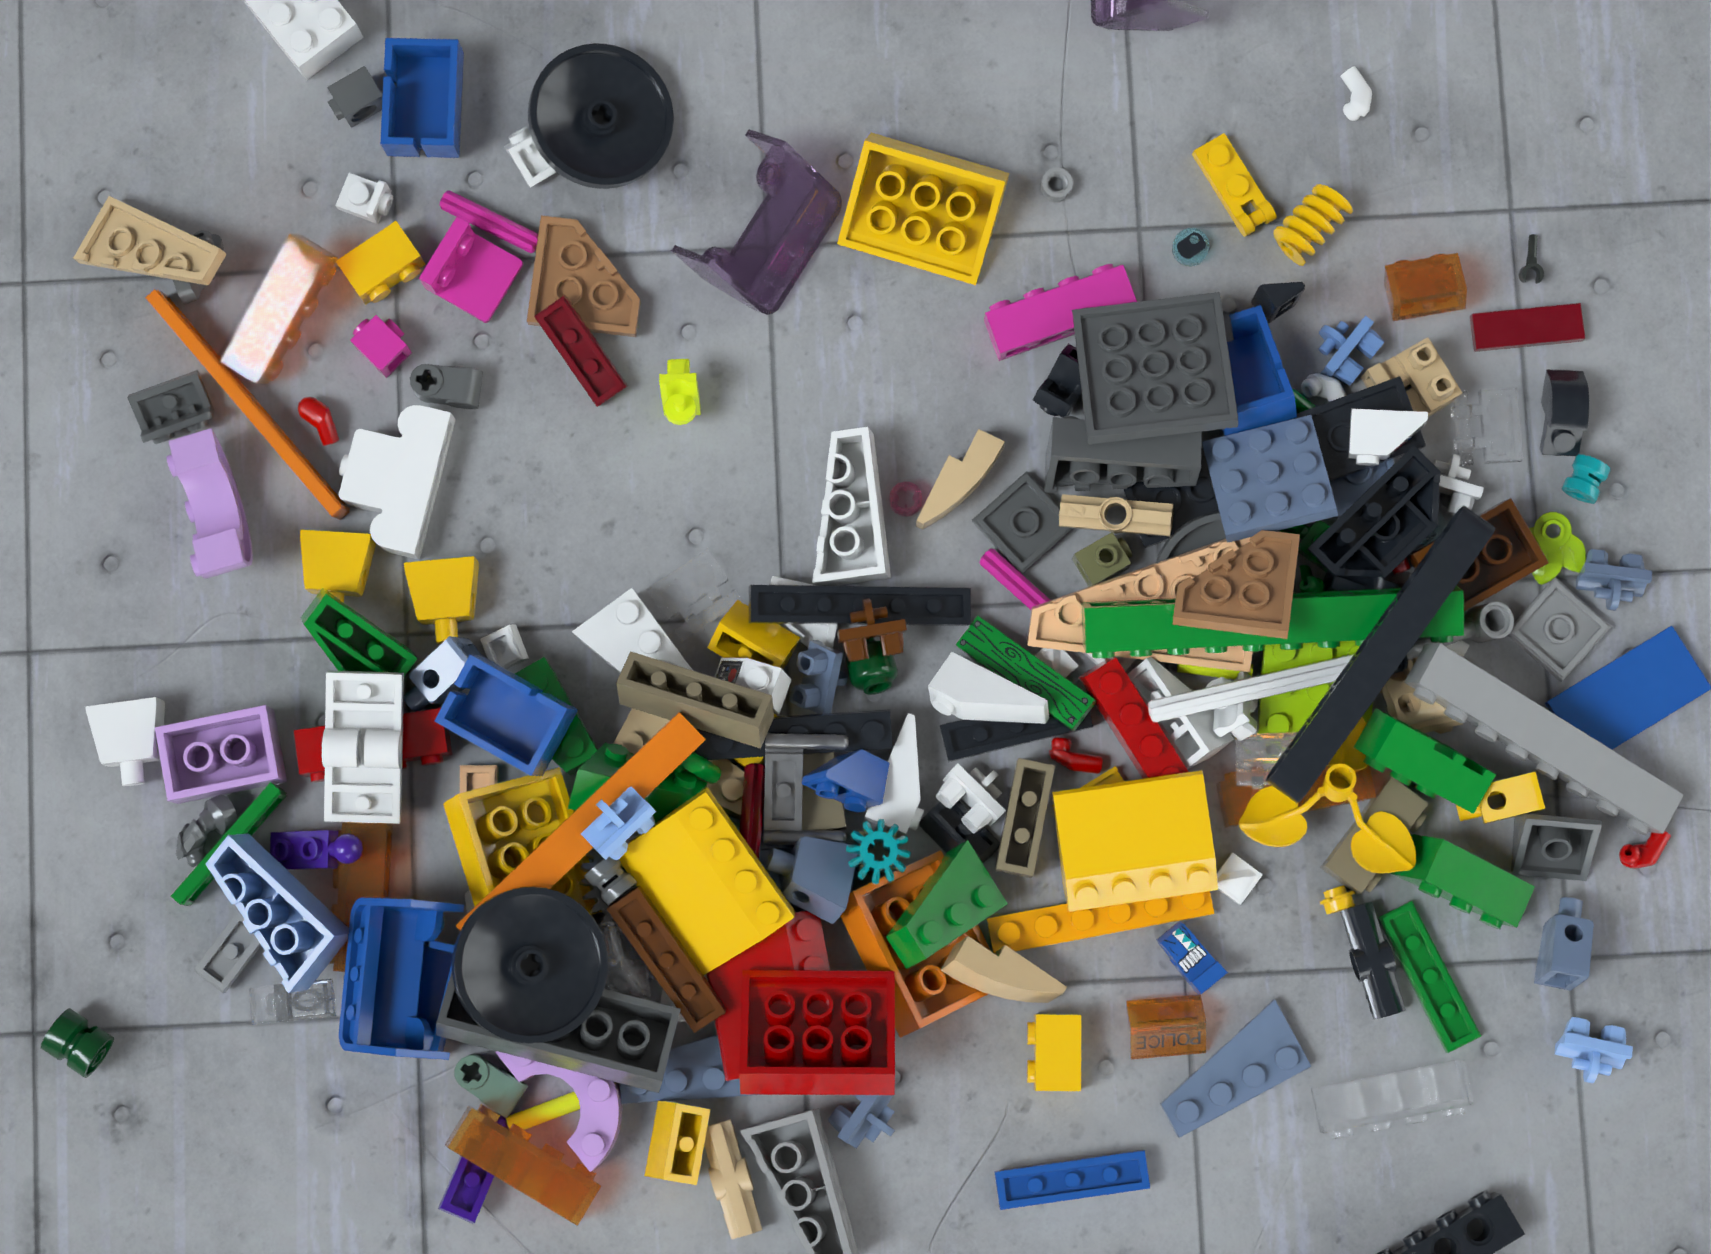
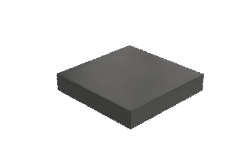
(1022, 523)

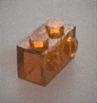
(1425, 286)

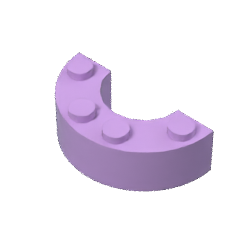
(213, 504)
(598, 1102)

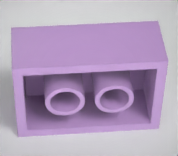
(220, 754)

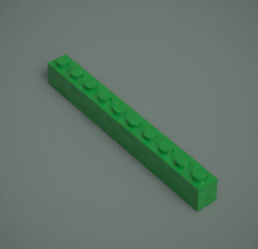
(1314, 617)

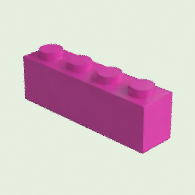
(1048, 315)

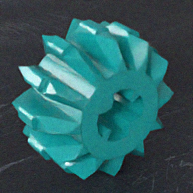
(888, 843)

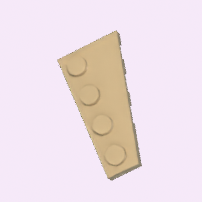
(142, 244)
(728, 790)

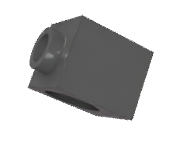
(355, 97)

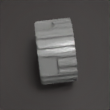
(1056, 196)

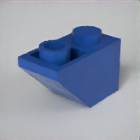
(852, 779)

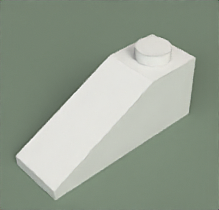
(982, 695)
(1190, 734)
(902, 784)

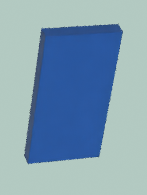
(1633, 690)

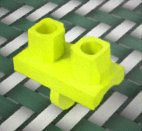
(679, 392)

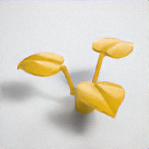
(1378, 847)

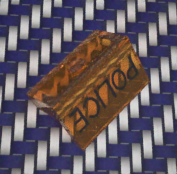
(1166, 1026)

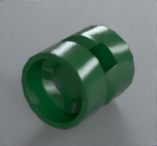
(75, 1041)

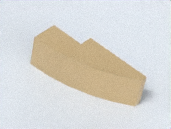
(960, 478)
(1000, 973)

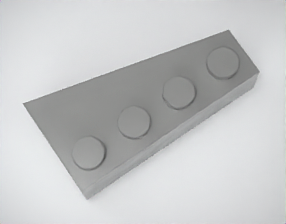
(805, 1180)

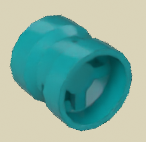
(1586, 479)

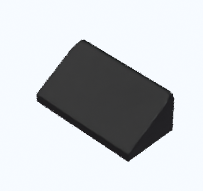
(1277, 298)
(948, 831)

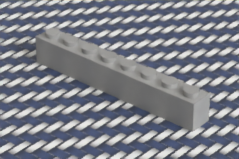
(1542, 738)

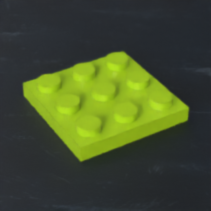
(1290, 710)

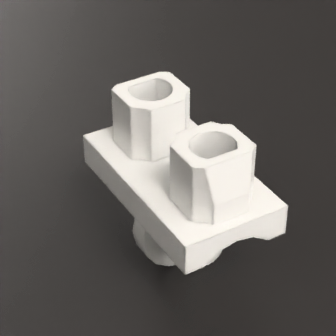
(1461, 492)
(1234, 717)
(976, 792)

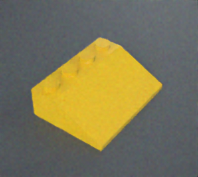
(922, 208)
(504, 824)
(1135, 841)
(706, 882)

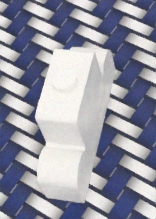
(398, 477)

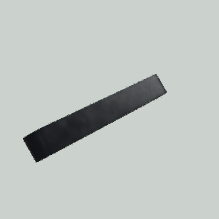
(1380, 654)

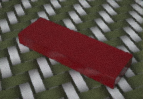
(1527, 327)
(580, 350)

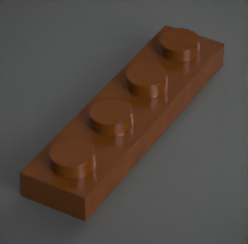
(666, 958)

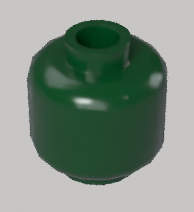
(873, 674)

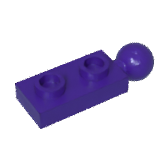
(314, 849)
(467, 1188)

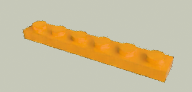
(1058, 925)

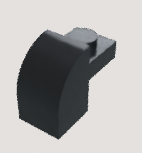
(1063, 385)
(1566, 412)

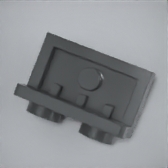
(172, 407)

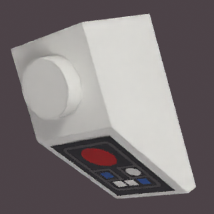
(1381, 433)
(756, 676)

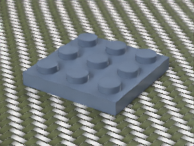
(1269, 478)

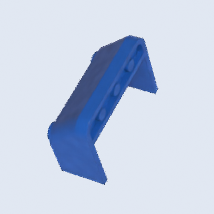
(385, 976)

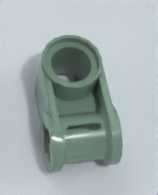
(496, 1087)

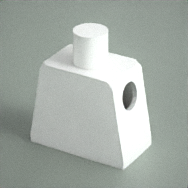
(127, 735)

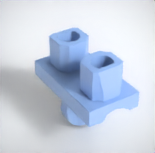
(618, 823)
(1593, 1054)

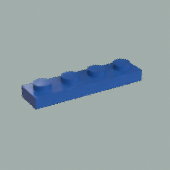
(1072, 1179)

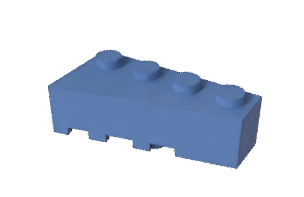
(281, 912)

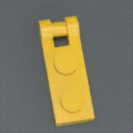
(1233, 184)

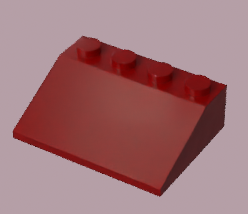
(791, 947)
(817, 1032)

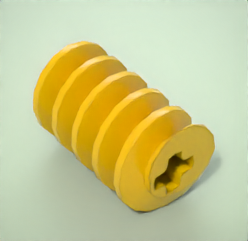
(1309, 221)

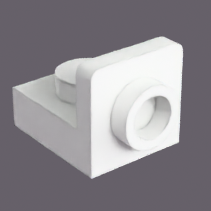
(527, 157)
(365, 198)

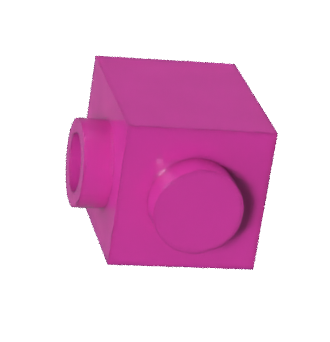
(381, 344)

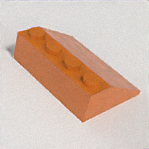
(922, 990)

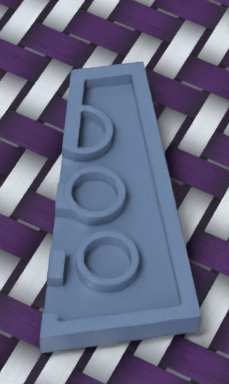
(1245, 1067)
(690, 1073)

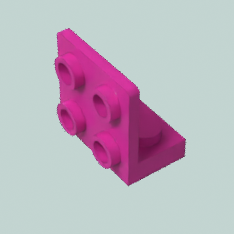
(470, 271)

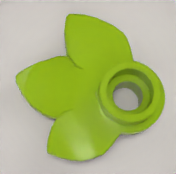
(1561, 551)

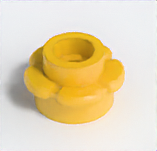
(1337, 900)

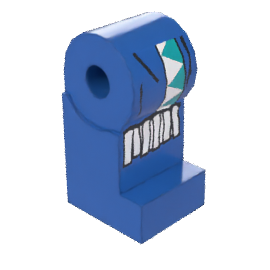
(1191, 958)

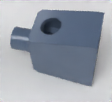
(444, 664)
(815, 876)
(1565, 947)

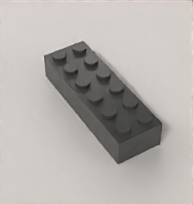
(619, 1041)

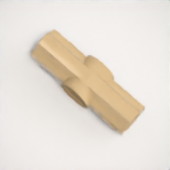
(1091, 513)
(731, 1180)

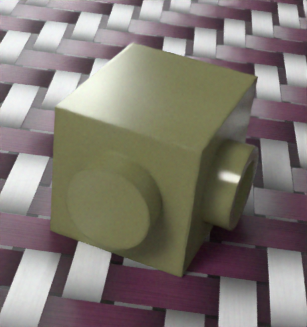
(1103, 559)

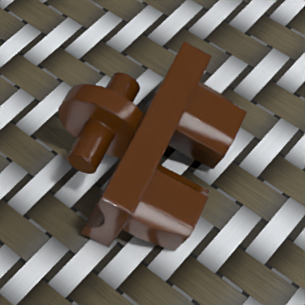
(855, 638)

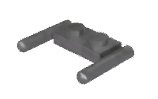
(785, 786)

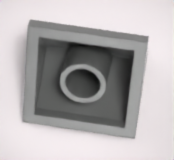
(1554, 846)

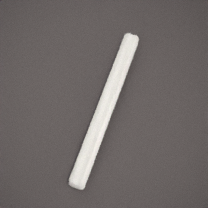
(1246, 689)

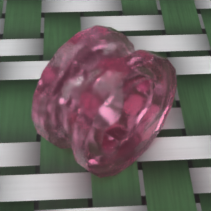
(894, 499)

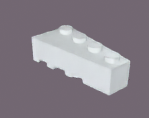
(852, 522)
(627, 627)

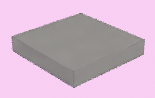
(1558, 629)

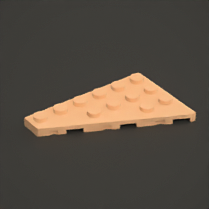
(1059, 621)

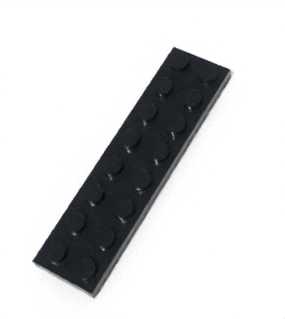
(1333, 433)

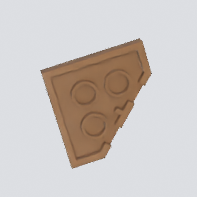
(575, 267)
(1243, 589)

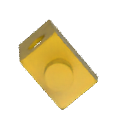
(336, 561)
(443, 592)
(1520, 796)

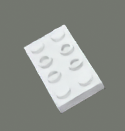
(363, 747)

